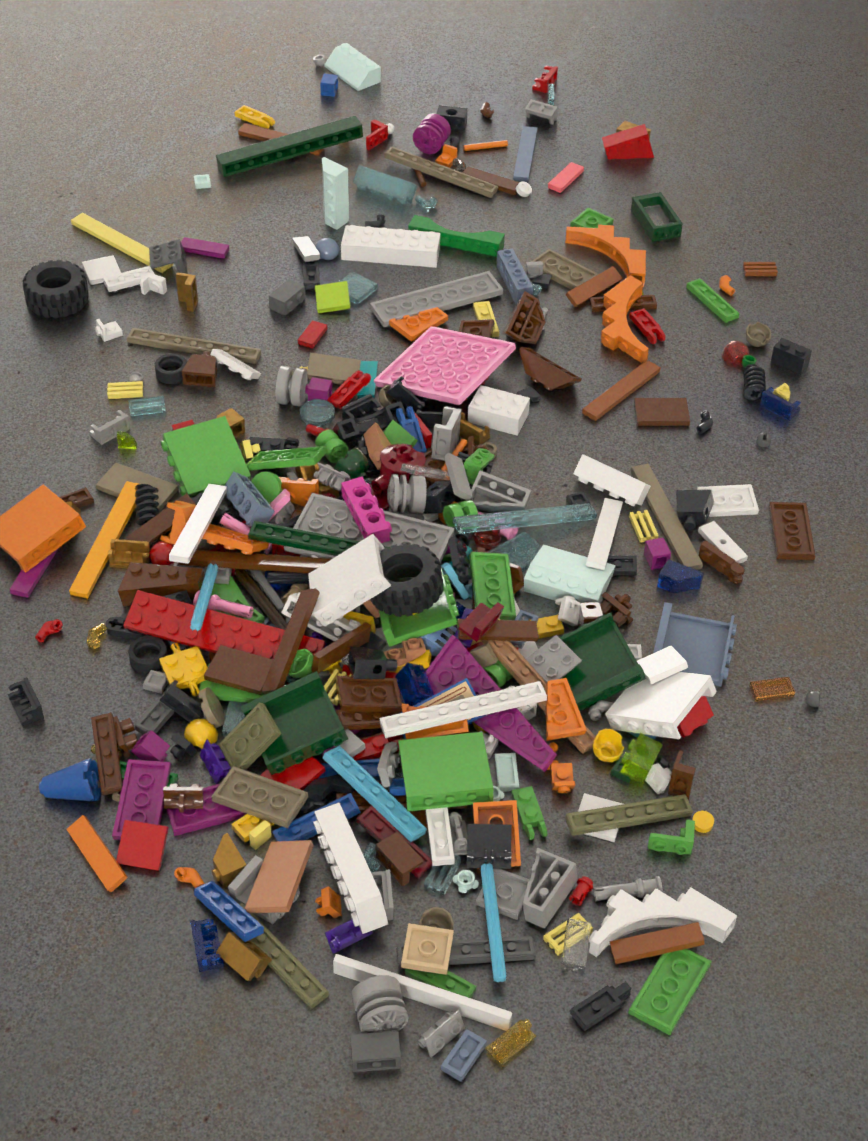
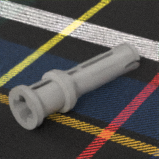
(638, 888)

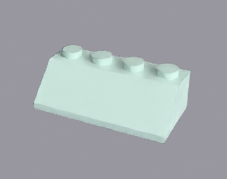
(353, 67)
(335, 193)

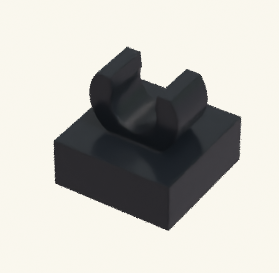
(182, 747)

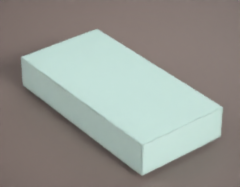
(506, 771)

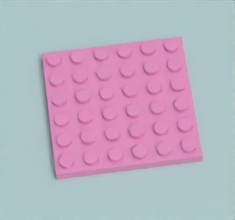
(446, 364)

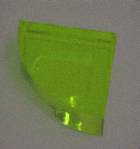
(126, 441)

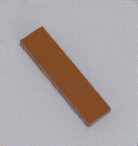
(594, 286)
(657, 943)

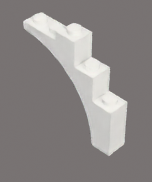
(659, 910)

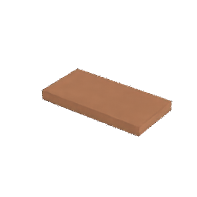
(279, 877)

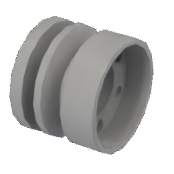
(407, 494)
(379, 1004)

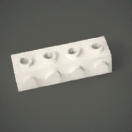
(612, 480)
(332, 631)

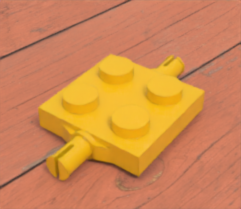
(185, 667)

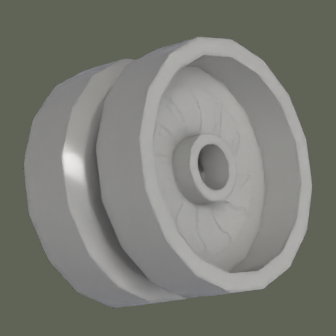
(291, 386)

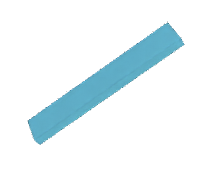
(375, 793)

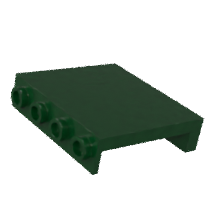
(605, 663)
(304, 719)

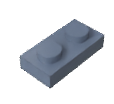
(463, 1055)

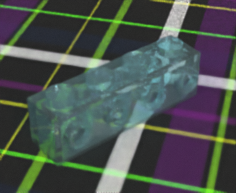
(384, 184)

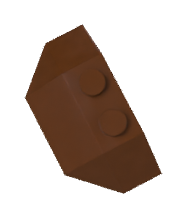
(525, 320)
(546, 371)

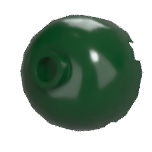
(354, 465)

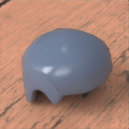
(327, 248)

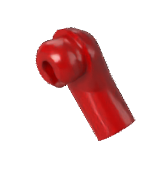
(48, 628)

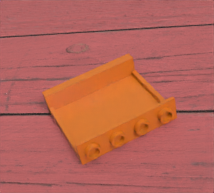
(38, 527)

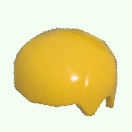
(199, 731)
(608, 745)

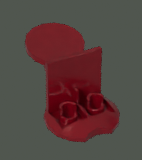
(391, 461)

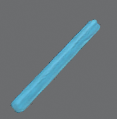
(204, 597)
(493, 923)

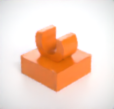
(330, 903)

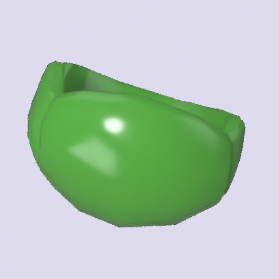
(302, 664)

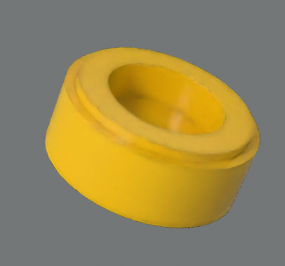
(703, 821)

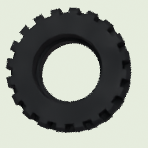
(55, 289)
(415, 594)

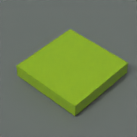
(332, 297)

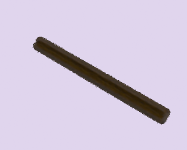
(261, 599)

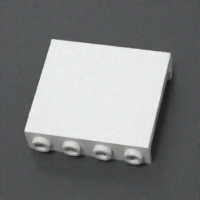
(348, 580)
(659, 706)

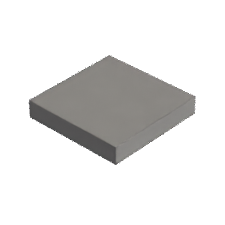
(509, 893)

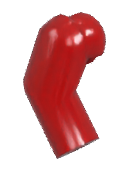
(312, 429)

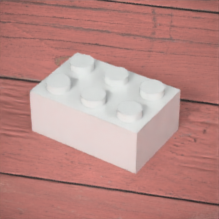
(498, 410)

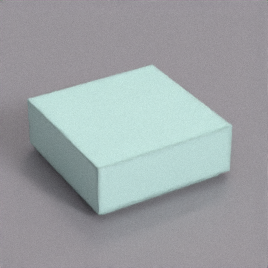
(202, 181)

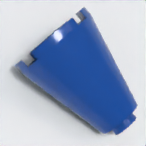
(73, 782)

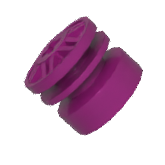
(431, 133)

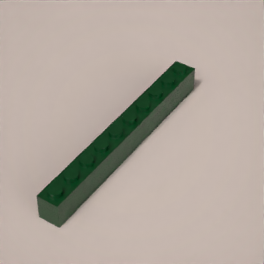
(289, 146)

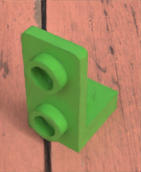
(477, 462)
(679, 844)

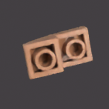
(411, 650)

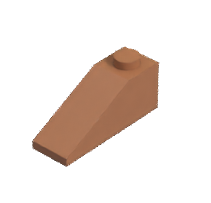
(375, 442)

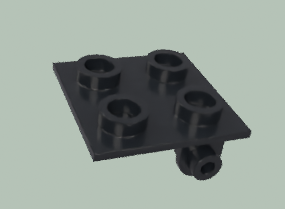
(489, 845)

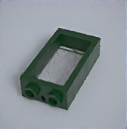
(656, 216)

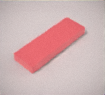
(565, 177)

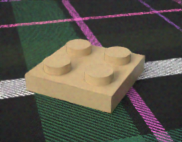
(427, 949)

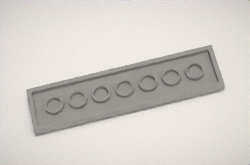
(443, 296)

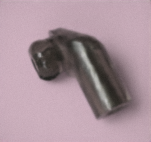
(460, 166)

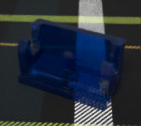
(779, 405)
(413, 684)
(206, 944)

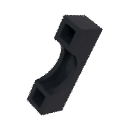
(352, 428)

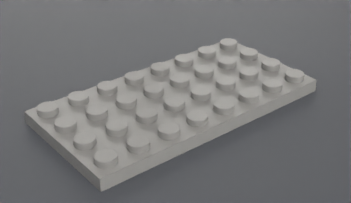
(333, 518)

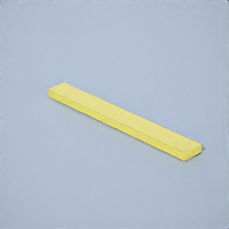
(115, 239)

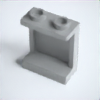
(446, 435)
(242, 886)

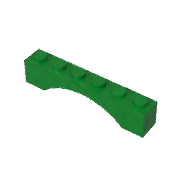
(480, 242)

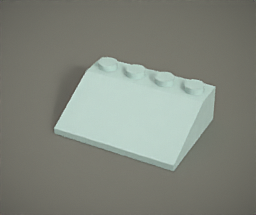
(563, 573)

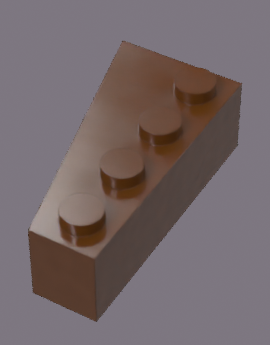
(159, 580)

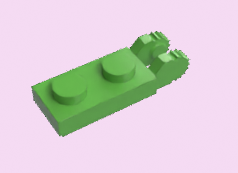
(529, 811)

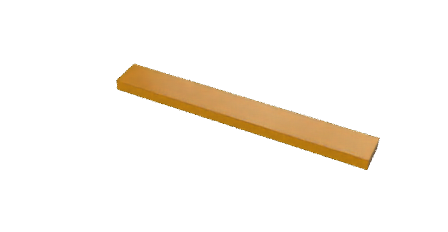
(98, 554)

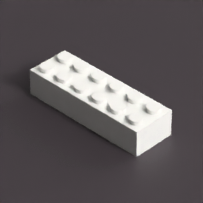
(390, 246)
(350, 868)

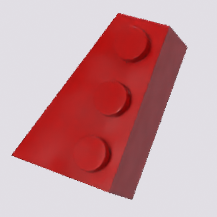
(628, 144)

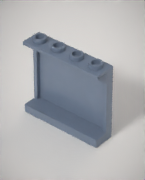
(699, 641)

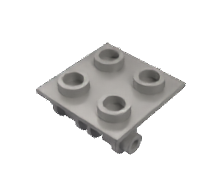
(330, 476)
(553, 659)

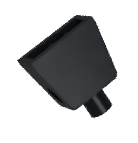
(694, 507)
(369, 663)

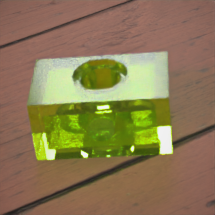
(641, 758)

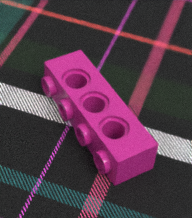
(365, 509)

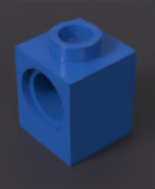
(329, 85)

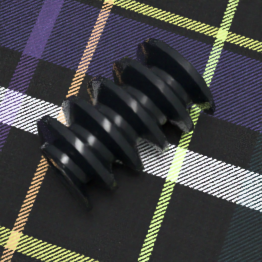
(754, 382)
(145, 503)

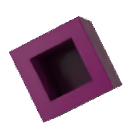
(319, 389)
(656, 553)
(151, 747)

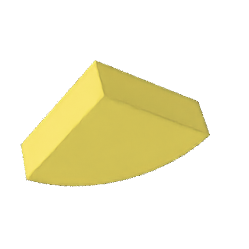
(783, 392)

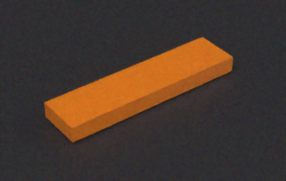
(97, 853)

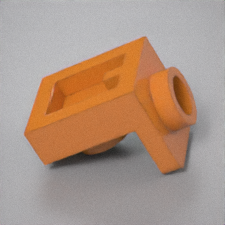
(448, 155)
(562, 777)

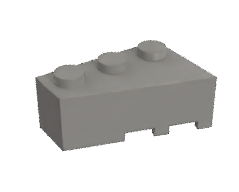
(498, 495)
(548, 887)

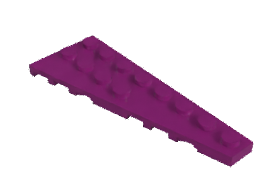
(508, 726)

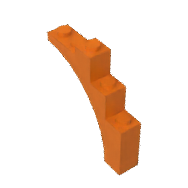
(617, 248)
(617, 331)

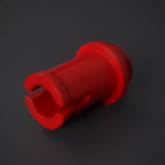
(583, 886)

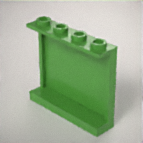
(203, 455)
(436, 618)
(445, 771)

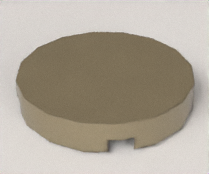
(211, 707)

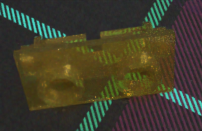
(511, 1041)

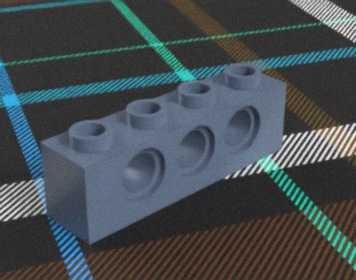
(513, 274)
(248, 499)

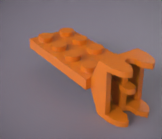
(214, 534)

